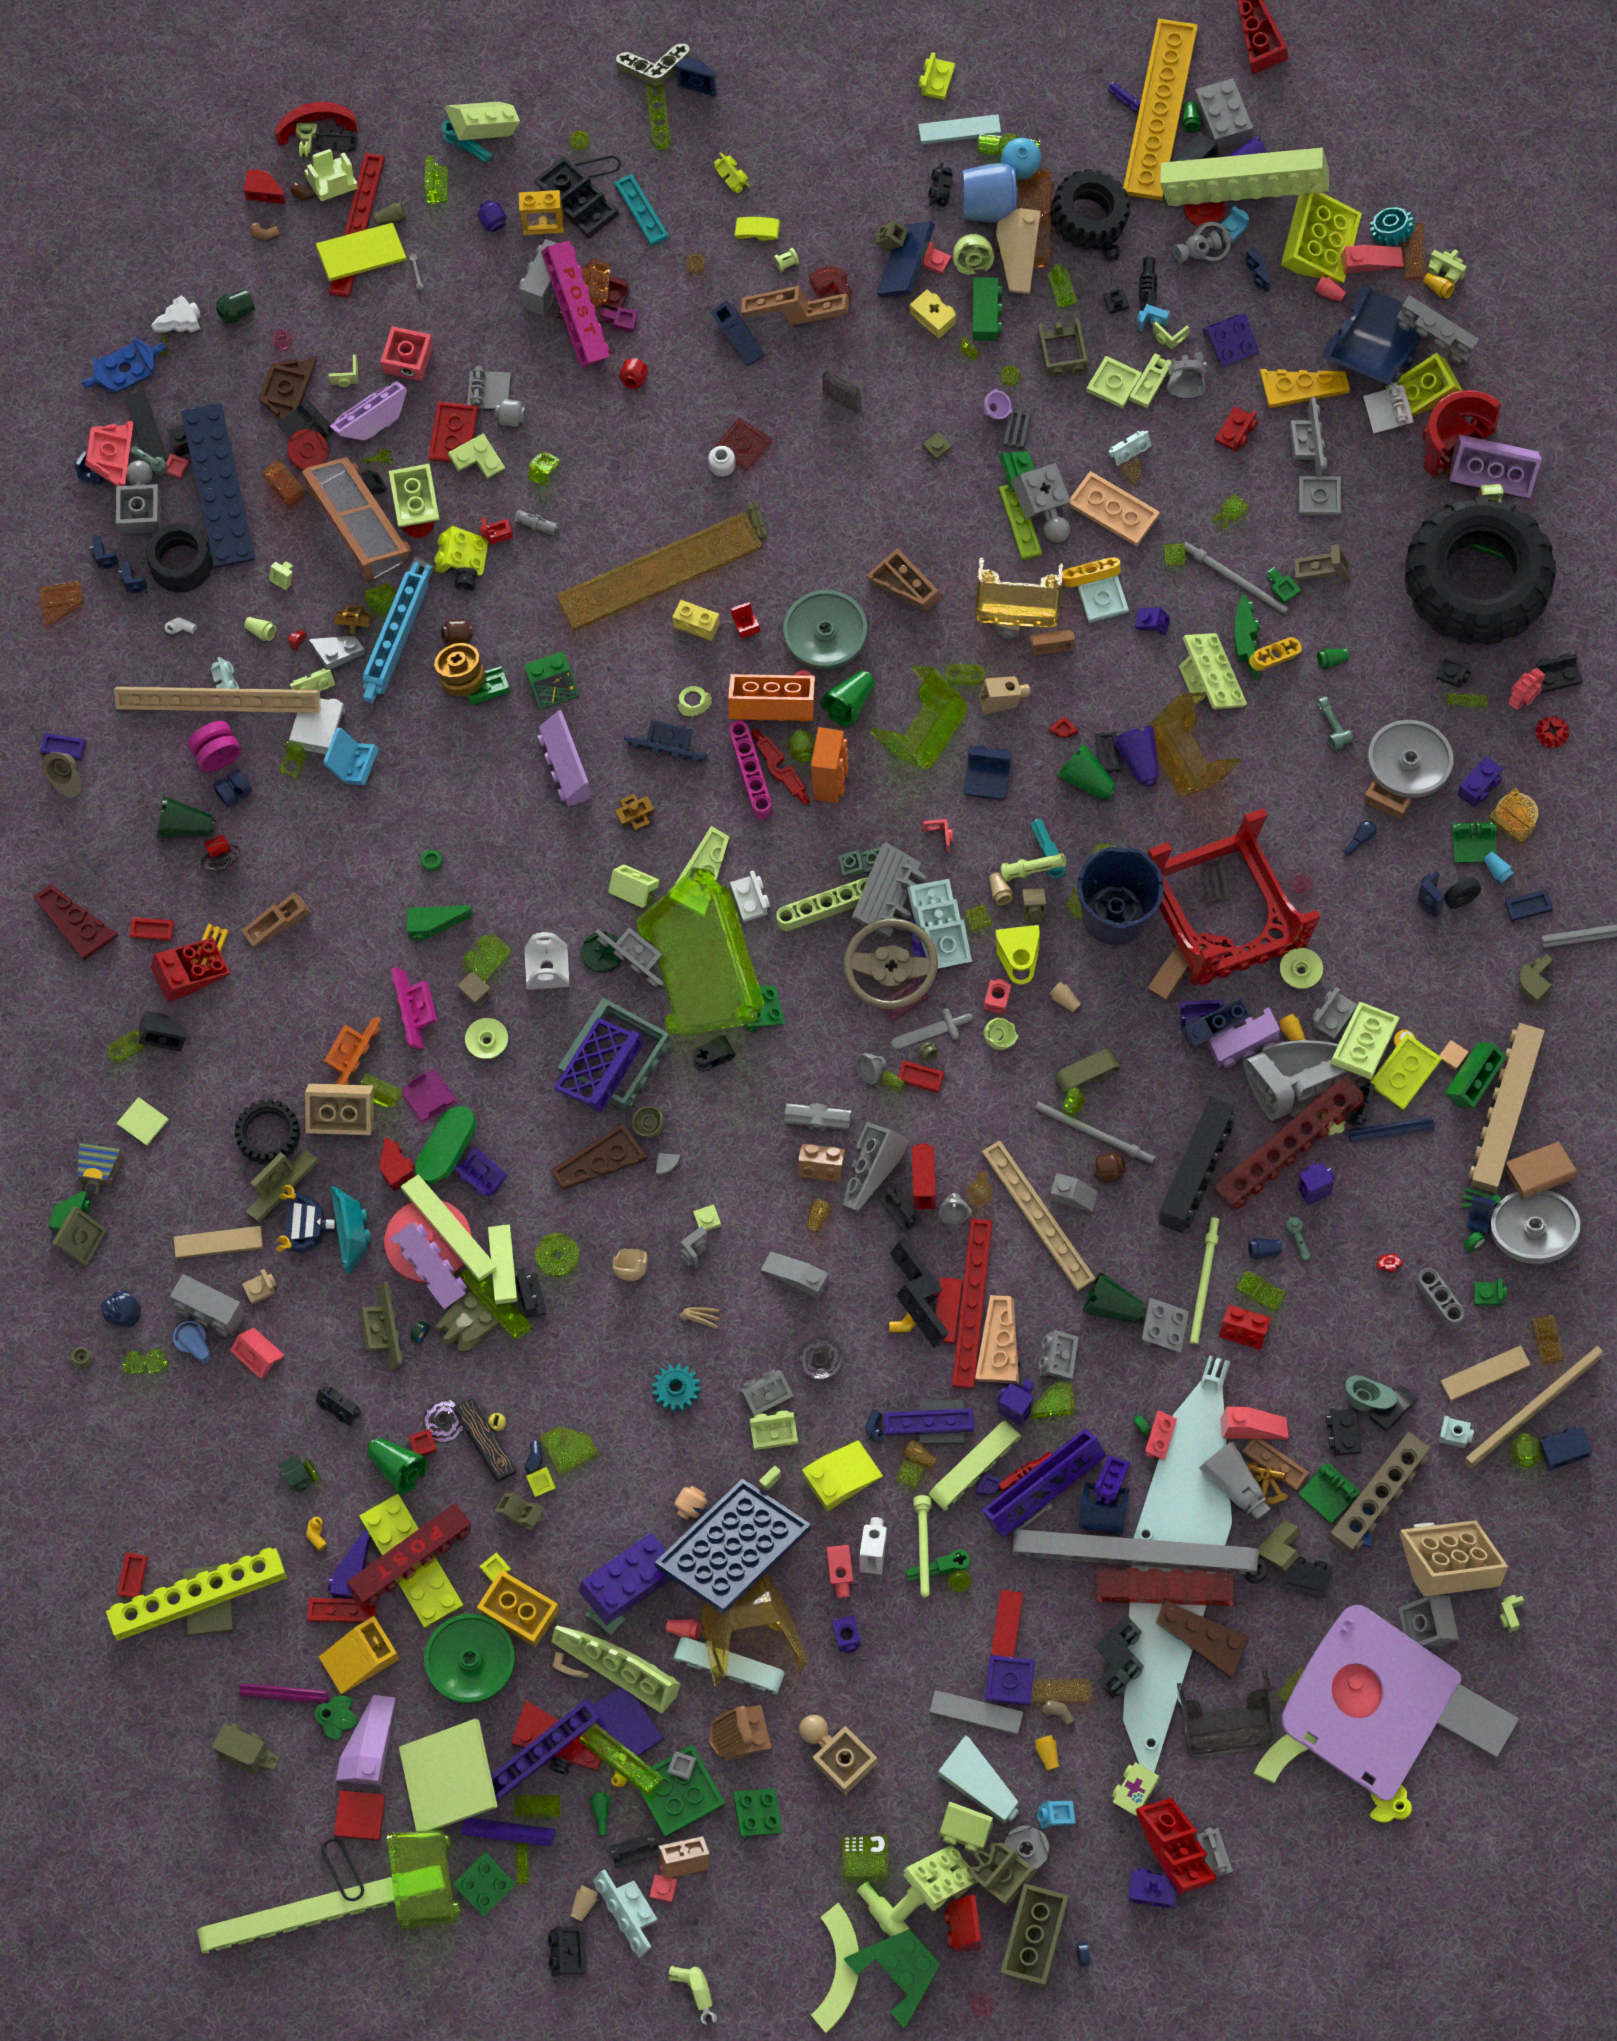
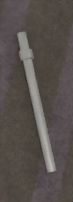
(1202, 556)
(1132, 1150)

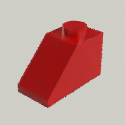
(262, 187)

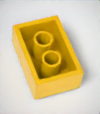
(518, 1608)

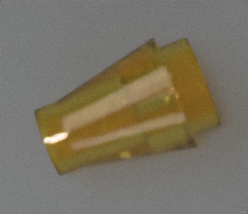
(818, 1213)
(919, 1454)

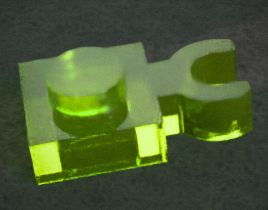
(1232, 509)

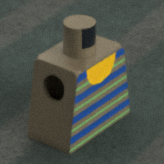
(97, 1166)

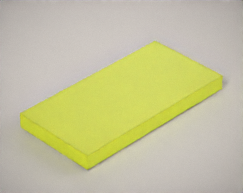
(360, 252)

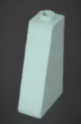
(976, 1779)

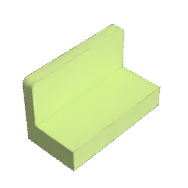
(632, 885)

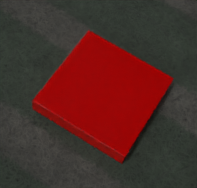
(359, 1815)

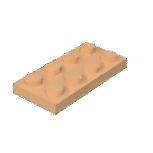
(1113, 508)

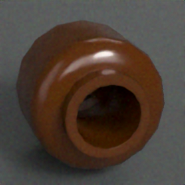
(456, 632)
(1109, 1167)

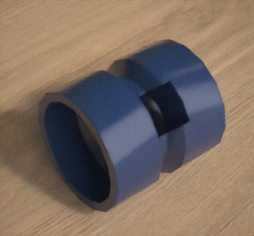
(232, 788)

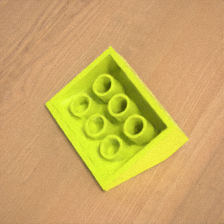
(1319, 236)

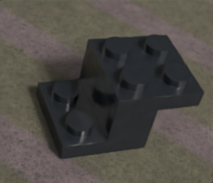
(1124, 1663)

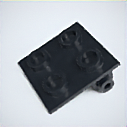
(305, 417)

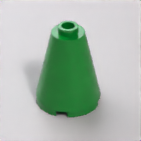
(848, 698)
(1087, 774)
(397, 1464)

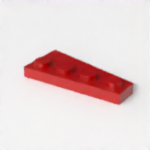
(535, 1722)

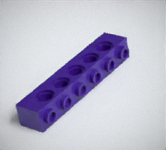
(544, 1748)

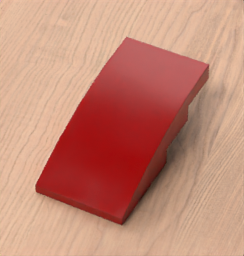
(1175, 1845)

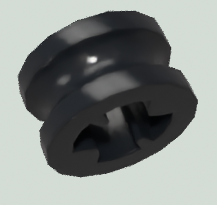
(560, 1765)

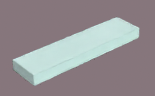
(959, 129)

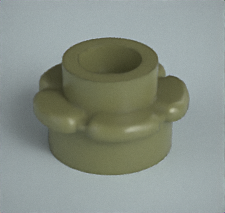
(926, 1049)
(77, 1353)

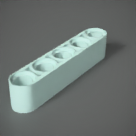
(738, 1667)

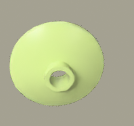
(1303, 959)
(484, 1029)

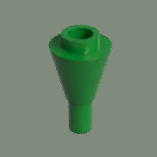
(600, 1808)

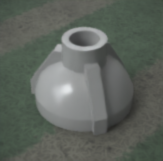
(870, 1067)
(954, 1210)

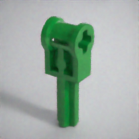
(942, 1565)

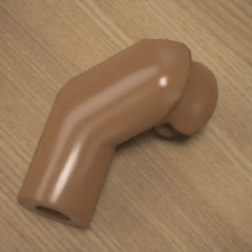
(262, 234)

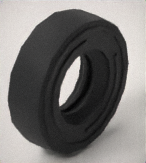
(1462, 893)

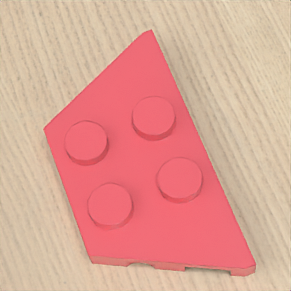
(109, 451)

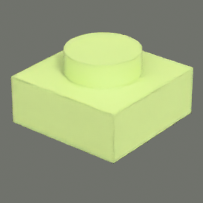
(707, 1218)

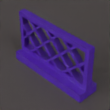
(615, 1071)

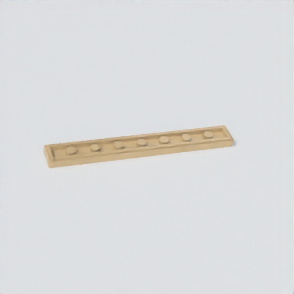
(1038, 1216)
(1533, 1407)

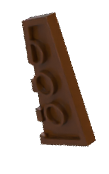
(603, 1156)

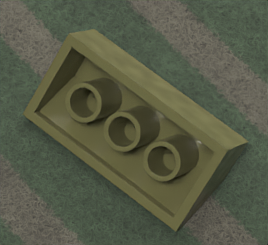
(1034, 1936)

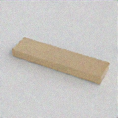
(218, 1242)
(1485, 1373)

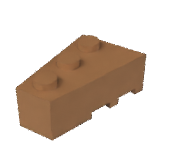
(903, 580)

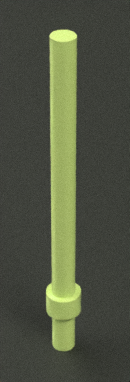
(1211, 1241)

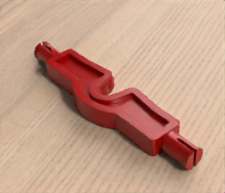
(786, 775)

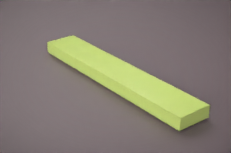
(448, 1228)

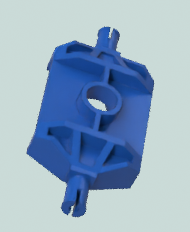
(136, 355)

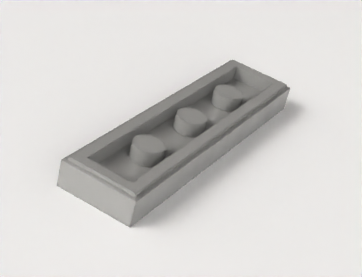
(976, 1712)

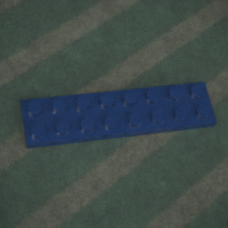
(217, 485)

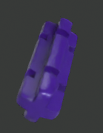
(1124, 96)

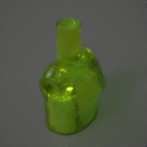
(1073, 1102)

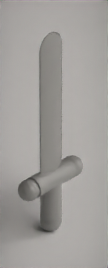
(948, 1024)

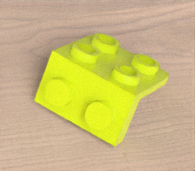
(461, 549)

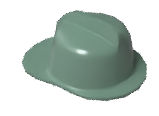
(1368, 1394)

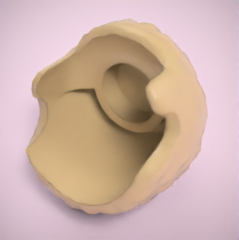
(630, 1264)

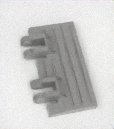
(883, 888)

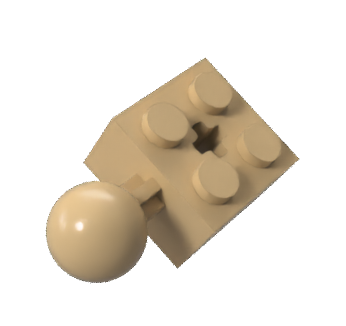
(843, 1745)

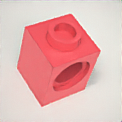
(997, 1005)

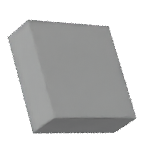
(681, 1766)

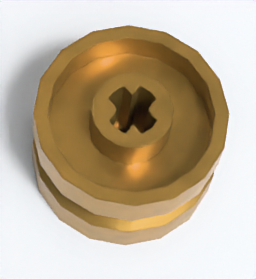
(460, 669)

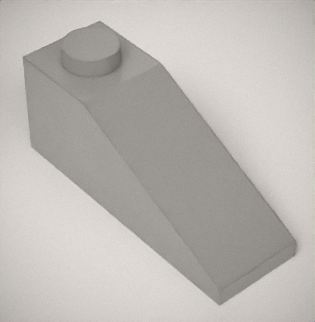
(796, 1273)

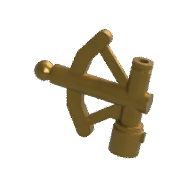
(1268, 1475)

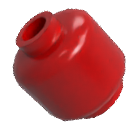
(633, 373)

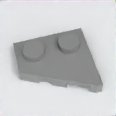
(337, 650)

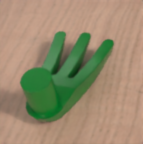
(1497, 1198)

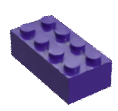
(625, 1580)

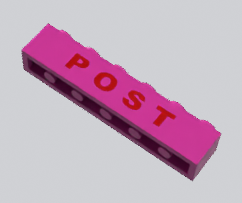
(575, 303)

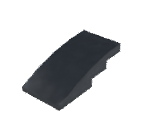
(579, 197)

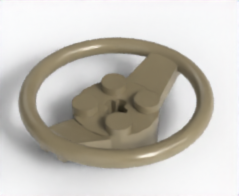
(877, 965)

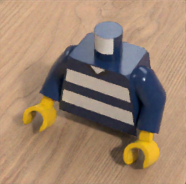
(303, 1223)

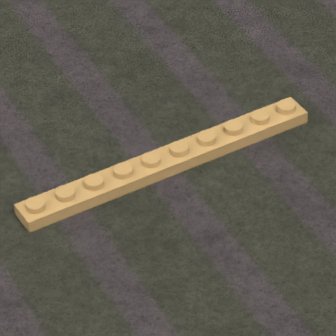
(217, 699)

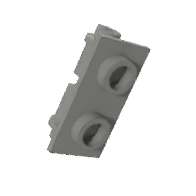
(1216, 1853)

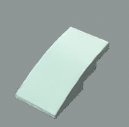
(940, 919)

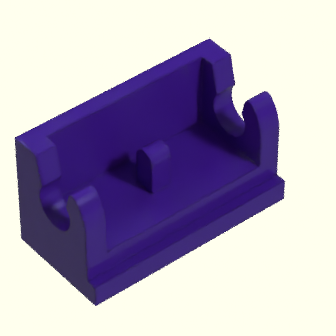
(1194, 1010)

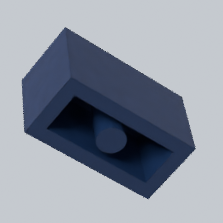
(1565, 1447)

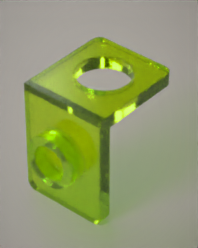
(293, 753)

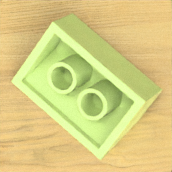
(483, 120)

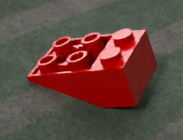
(181, 976)

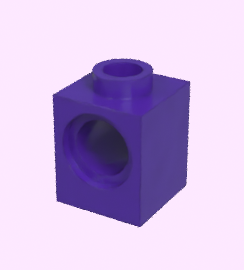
(843, 1625)

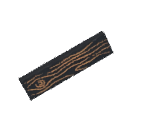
(484, 1440)

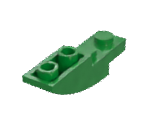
(1245, 634)

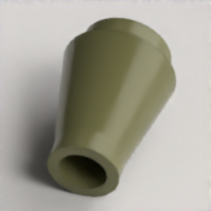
(391, 213)

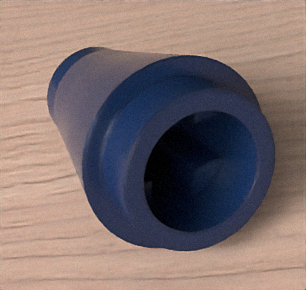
(1261, 1248)

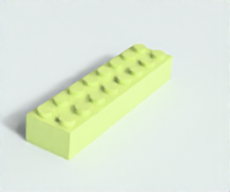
(1245, 177)

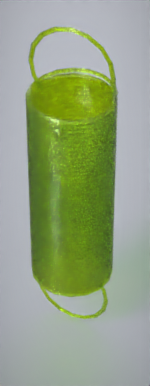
(311, 1471)

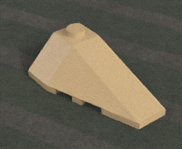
(1017, 246)

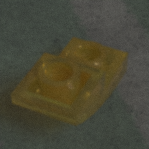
(1547, 1339)

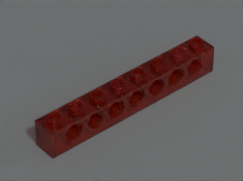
(1343, 1089)

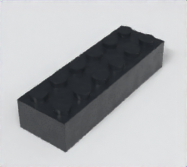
(1197, 1165)

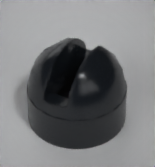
(1110, 252)

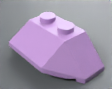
(372, 413)

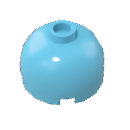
(1022, 156)

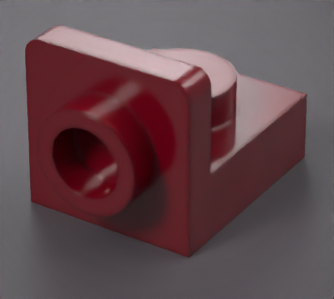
(617, 293)

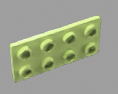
(1210, 672)

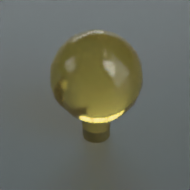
(979, 1191)

